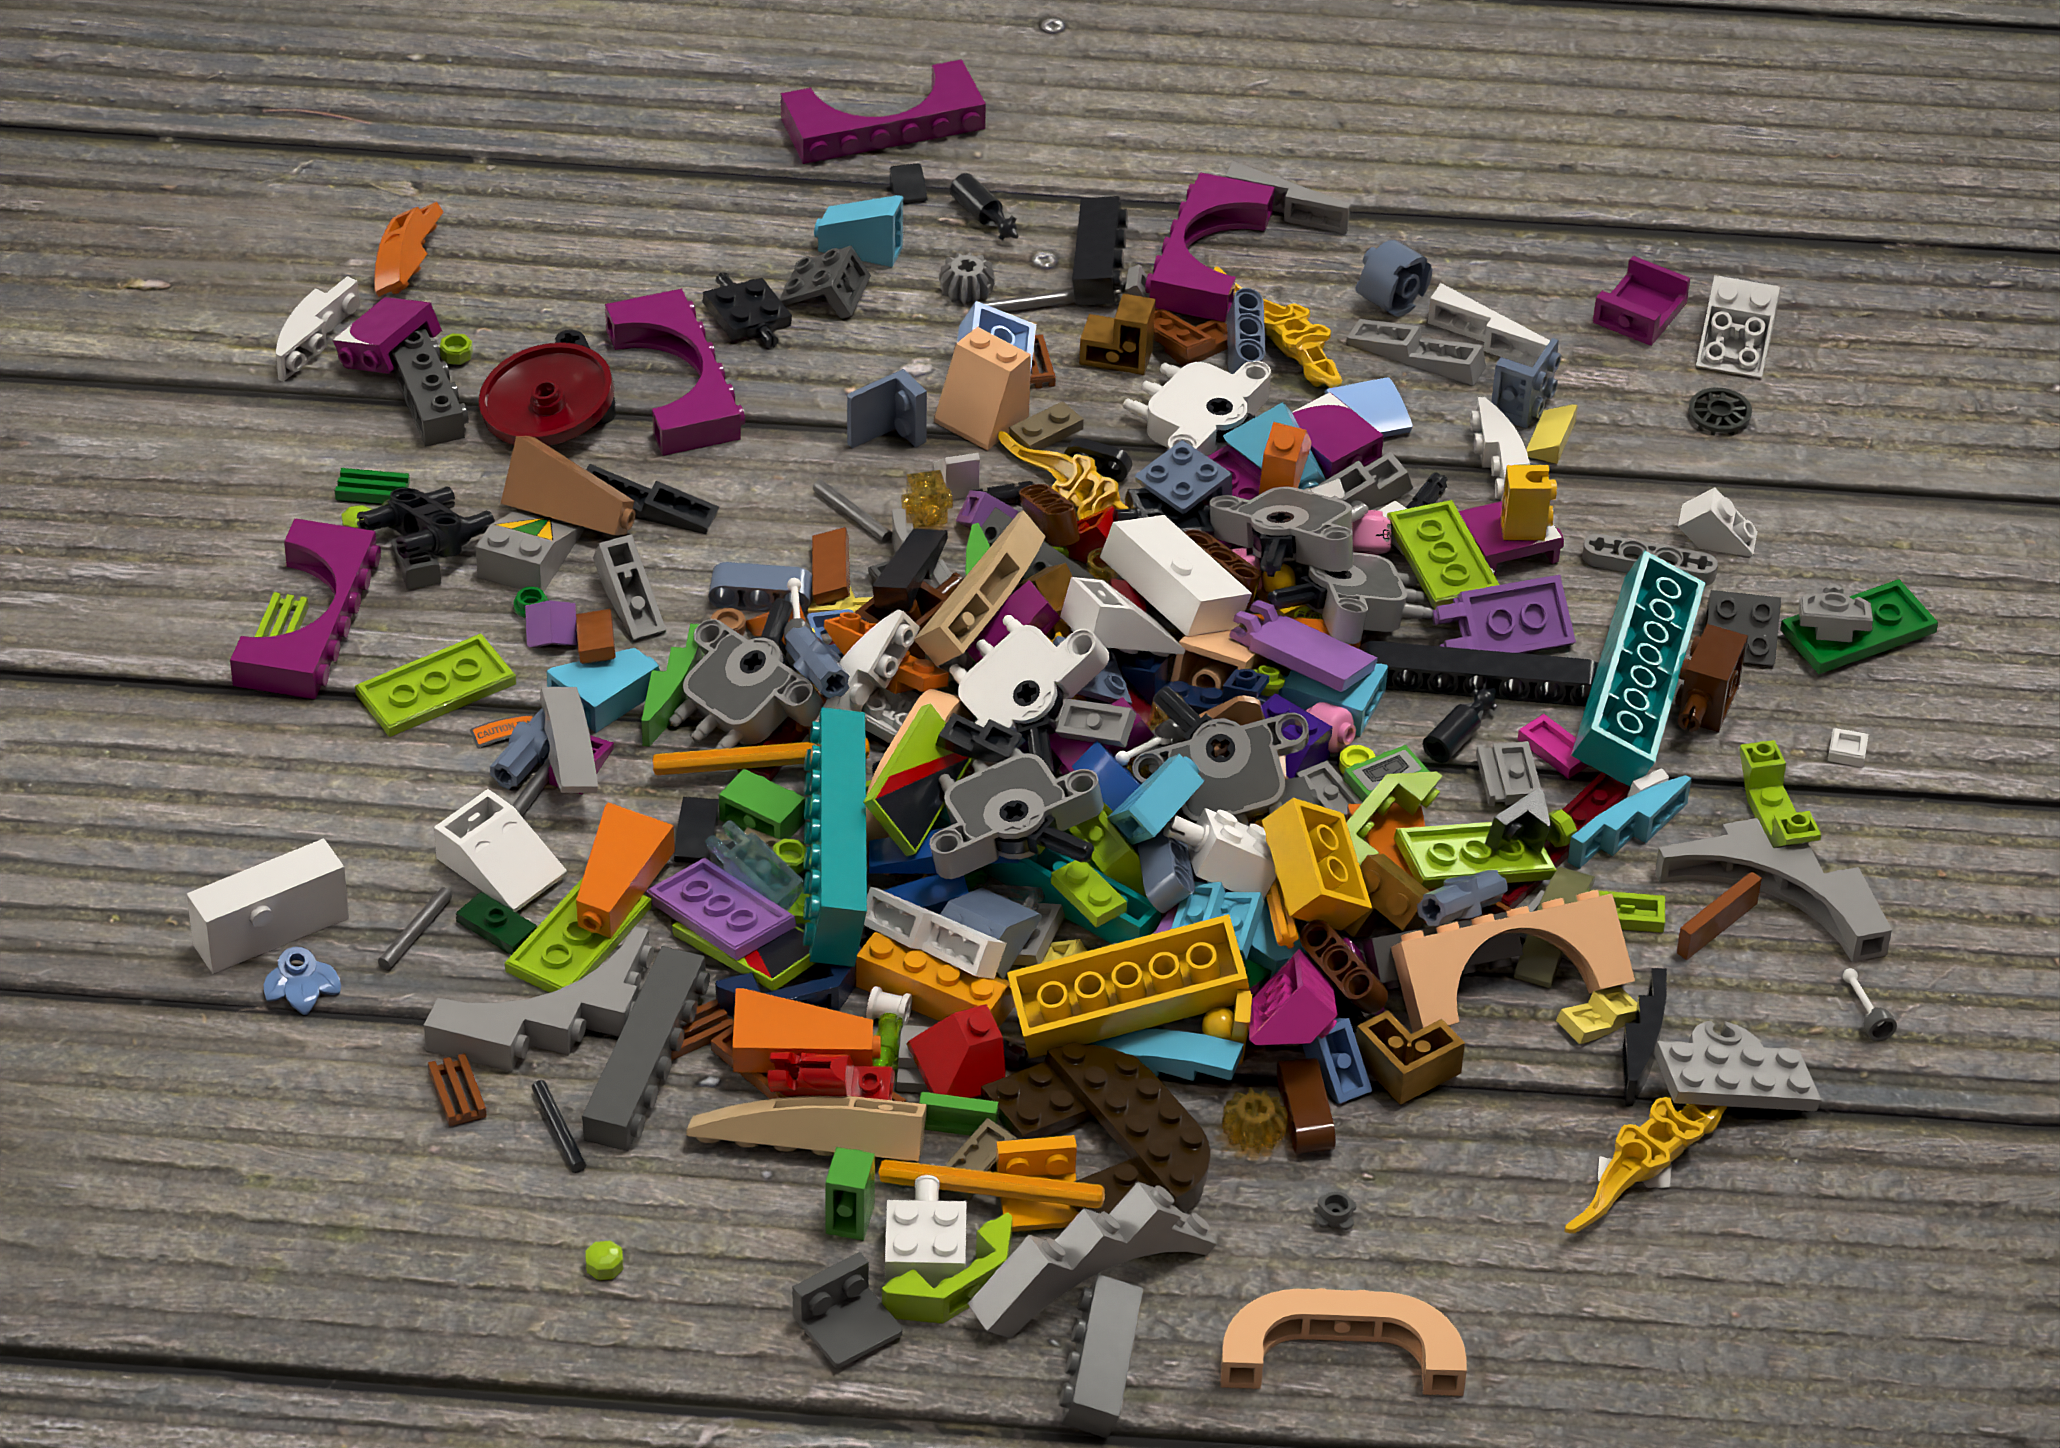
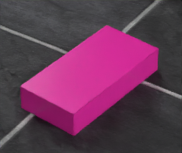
(1552, 745)

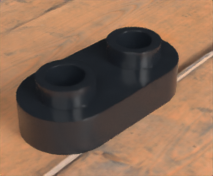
(1109, 460)

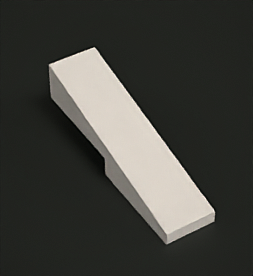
(1500, 335)
(933, 934)

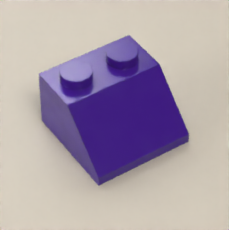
(1319, 735)

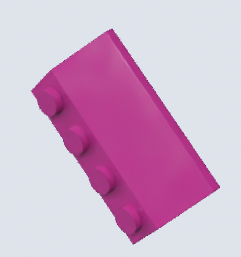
(1293, 1005)

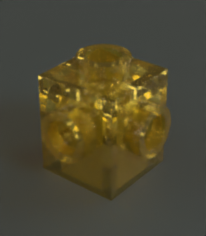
(931, 504)

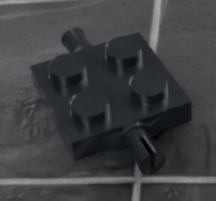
(747, 309)
(1146, 504)

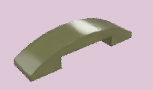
(1539, 957)

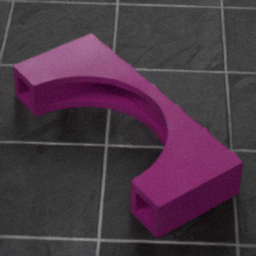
(827, 133)
(1211, 206)
(669, 324)
(1033, 609)
(302, 659)

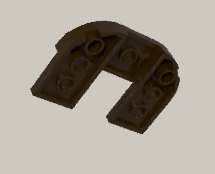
(1129, 1103)

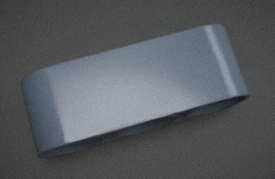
(1245, 329)
(756, 586)
(1165, 871)

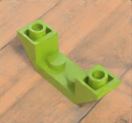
(1763, 780)
(1406, 789)
(1111, 851)
(915, 1300)

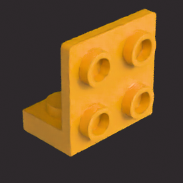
(1038, 1158)

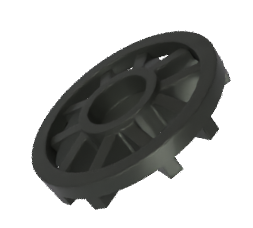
(1720, 410)

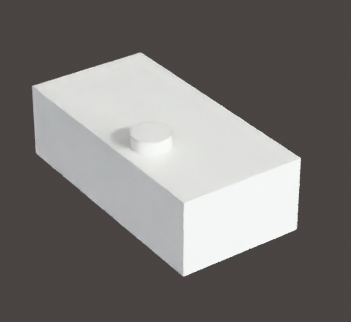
(1175, 575)
(268, 906)

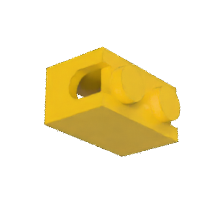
(1527, 502)

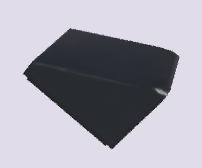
(908, 182)

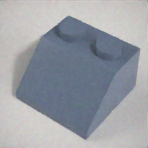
(996, 918)

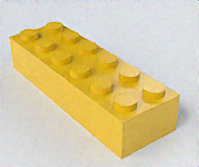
(1128, 985)

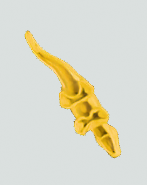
(1299, 340)
(1074, 476)
(1646, 1152)

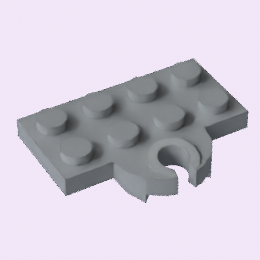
(1735, 1071)

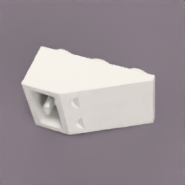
(1738, 327)
(1114, 619)
(497, 851)

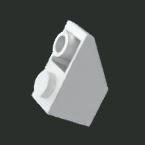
(1716, 525)

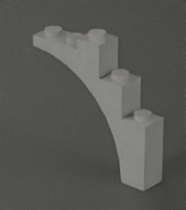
(1791, 873)
(553, 1021)
(1091, 1243)

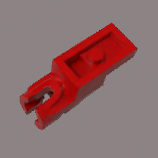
(828, 1076)

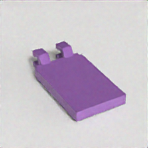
(1510, 617)
(1302, 647)

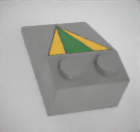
(525, 549)

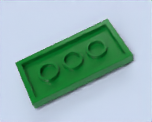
(1896, 621)

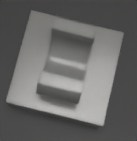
(1135, 283)

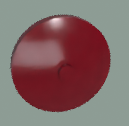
(547, 393)

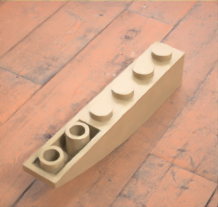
(981, 591)
(819, 1124)

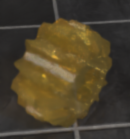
(1254, 1120)

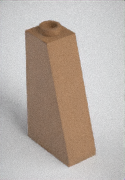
(560, 489)

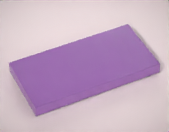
(721, 908)

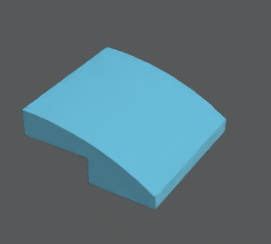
(1212, 902)

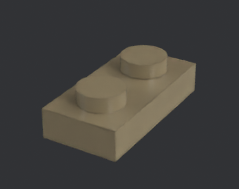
(1047, 427)

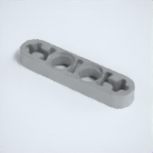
(1622, 546)

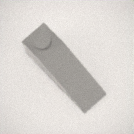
(628, 587)

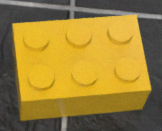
(1316, 864)

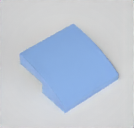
(1376, 403)

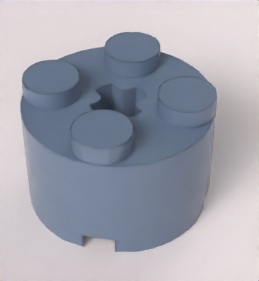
(1394, 277)

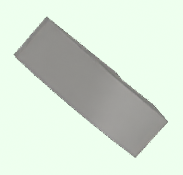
(1375, 483)

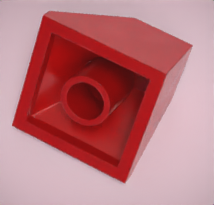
(960, 1053)

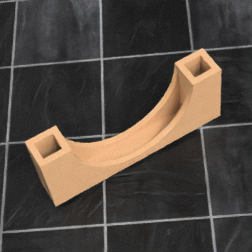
(1582, 930)

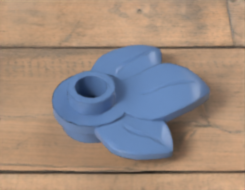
(301, 983)

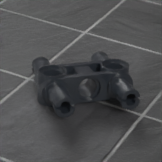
(425, 522)

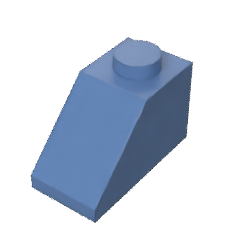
(1340, 1062)

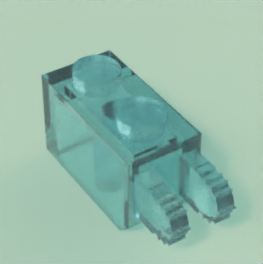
(757, 866)

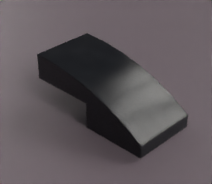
(986, 743)
(696, 824)

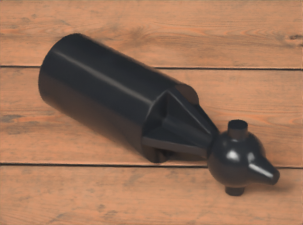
(982, 205)
(1458, 726)

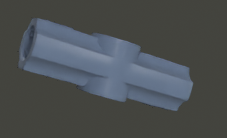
(817, 662)
(525, 749)
(1462, 897)

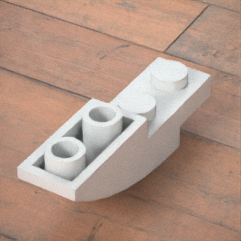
(309, 323)
(1496, 442)
(874, 660)

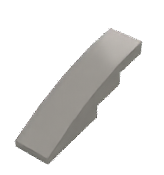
(569, 740)

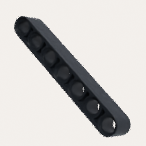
(1463, 670)

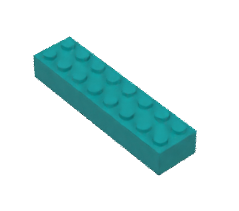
(1638, 669)
(835, 837)

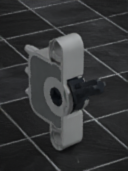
(1288, 527)
(1356, 599)
(746, 683)
(1244, 781)
(1013, 814)

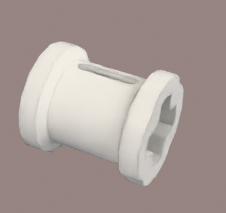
(883, 1002)

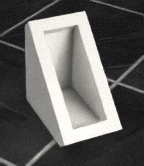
(960, 473)

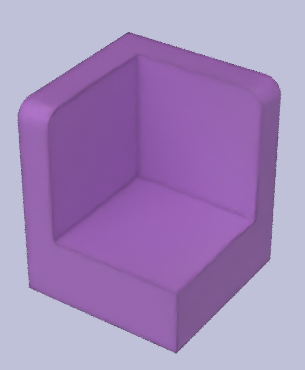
(979, 507)
(551, 624)

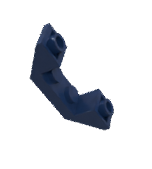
(1150, 674)
(827, 992)

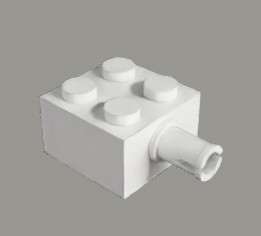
(1226, 851)
(925, 1234)

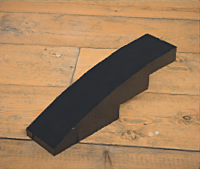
(1642, 1036)

